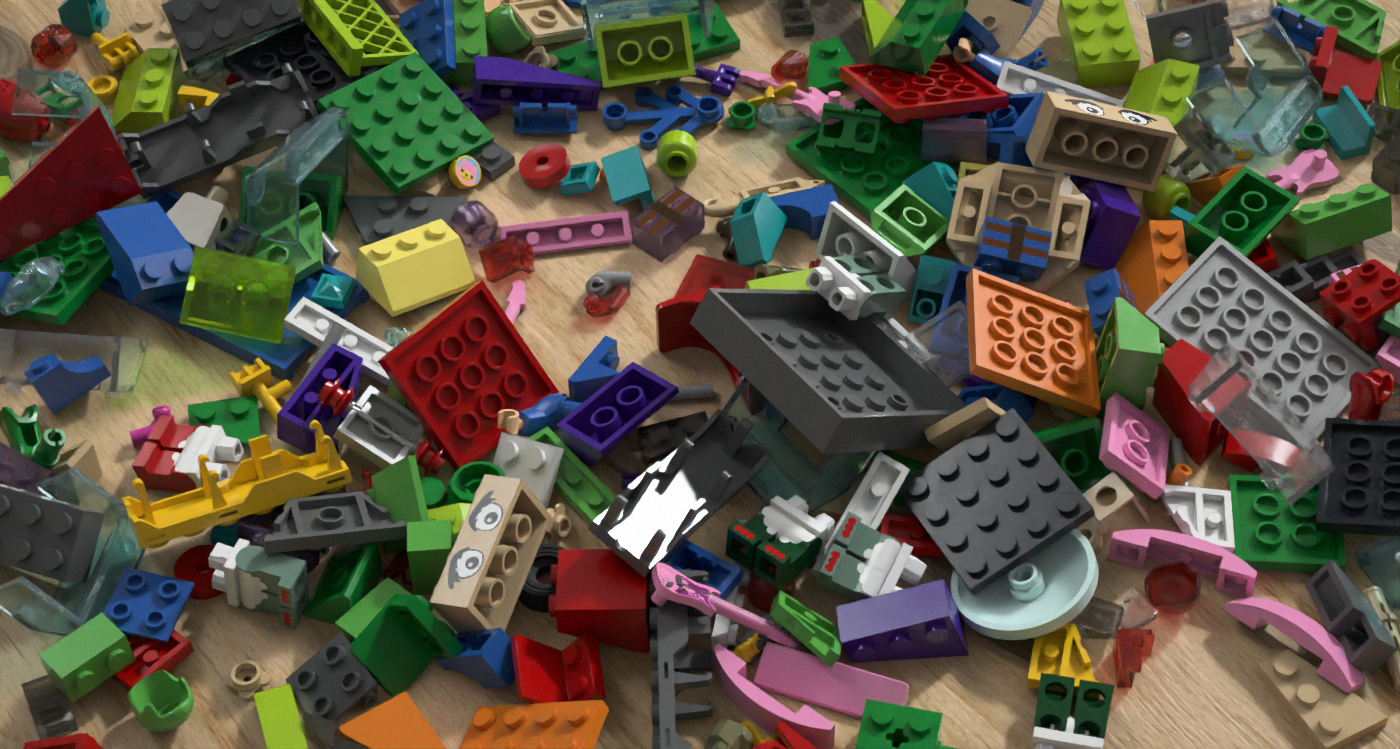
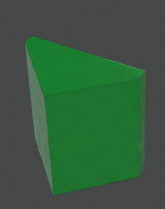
(345, 582)

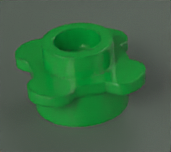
(742, 116)
(1312, 137)

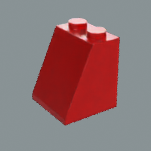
(1198, 431)
(602, 597)

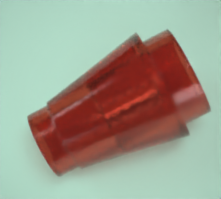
(790, 66)

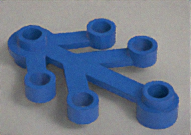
(699, 111)

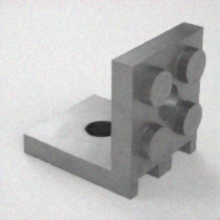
(1204, 23)

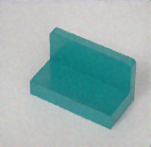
(1347, 124)
(628, 177)

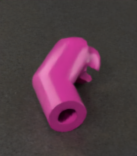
(140, 435)

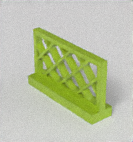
(340, 37)

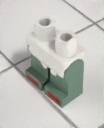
(854, 288)
(866, 562)
(261, 580)

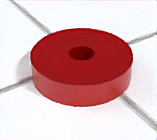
(544, 165)
(189, 568)

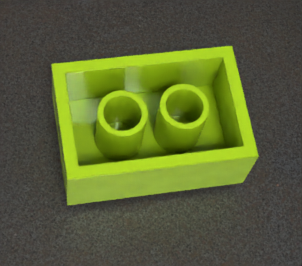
(1098, 42)

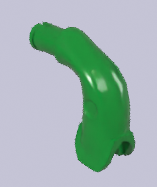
(26, 438)

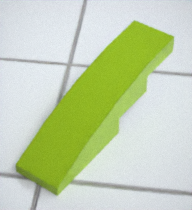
(280, 718)

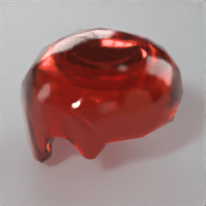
(1172, 588)

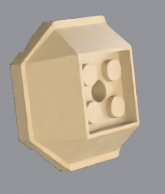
(1027, 198)

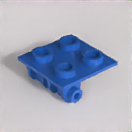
(147, 604)

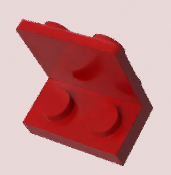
(558, 675)

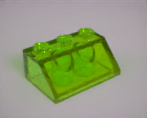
(237, 295)

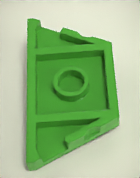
(1357, 20)
(306, 255)

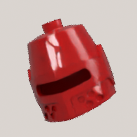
(19, 127)

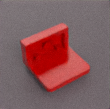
(1341, 69)
(1359, 299)

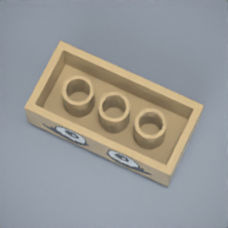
(1100, 141)
(491, 555)

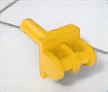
(116, 51)
(256, 381)

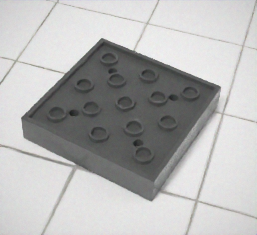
(827, 374)

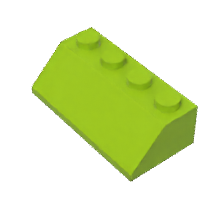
(1163, 92)

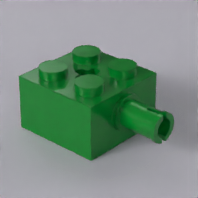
(899, 727)

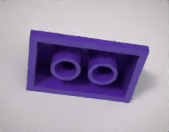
(614, 412)

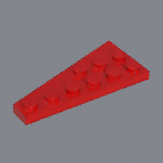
(66, 186)

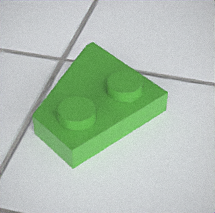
(808, 626)

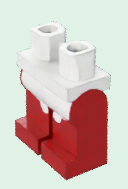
(173, 451)

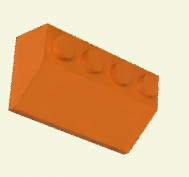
(1153, 261)

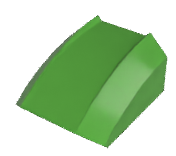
(909, 223)

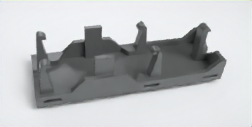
(227, 131)
(680, 493)
(672, 664)

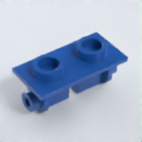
(1303, 35)
(558, 119)

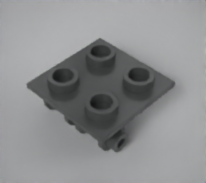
(333, 681)

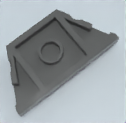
(390, 215)
(331, 522)

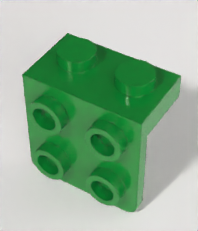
(403, 642)

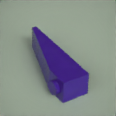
(511, 82)

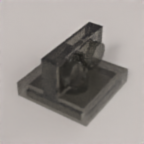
(1202, 145)

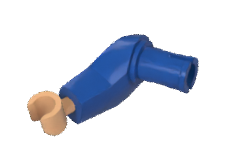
(990, 66)
(545, 413)

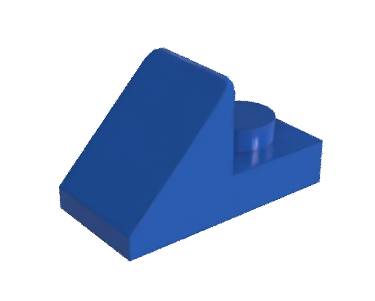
(971, 29)
(594, 371)

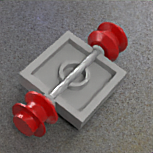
(379, 428)

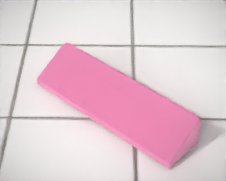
(572, 233)
(834, 687)

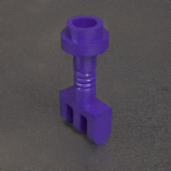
(722, 80)

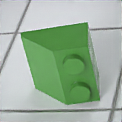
(400, 492)

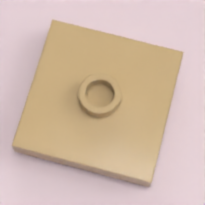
(1003, 19)
(547, 21)
(962, 424)

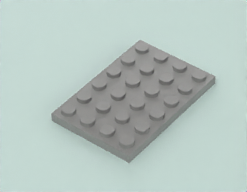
(1283, 340)

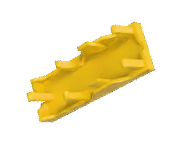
(255, 488)

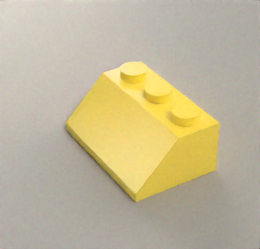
(414, 267)

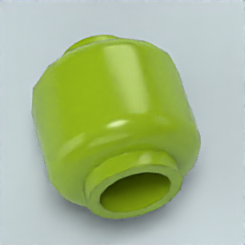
(677, 153)
(1166, 196)

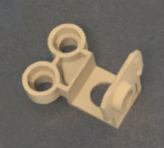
(1095, 525)

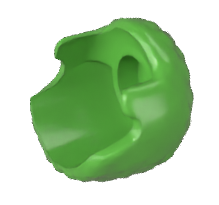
(504, 32)
(161, 701)

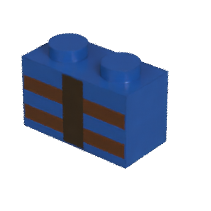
(1012, 249)
(1100, 296)

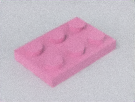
(1134, 446)

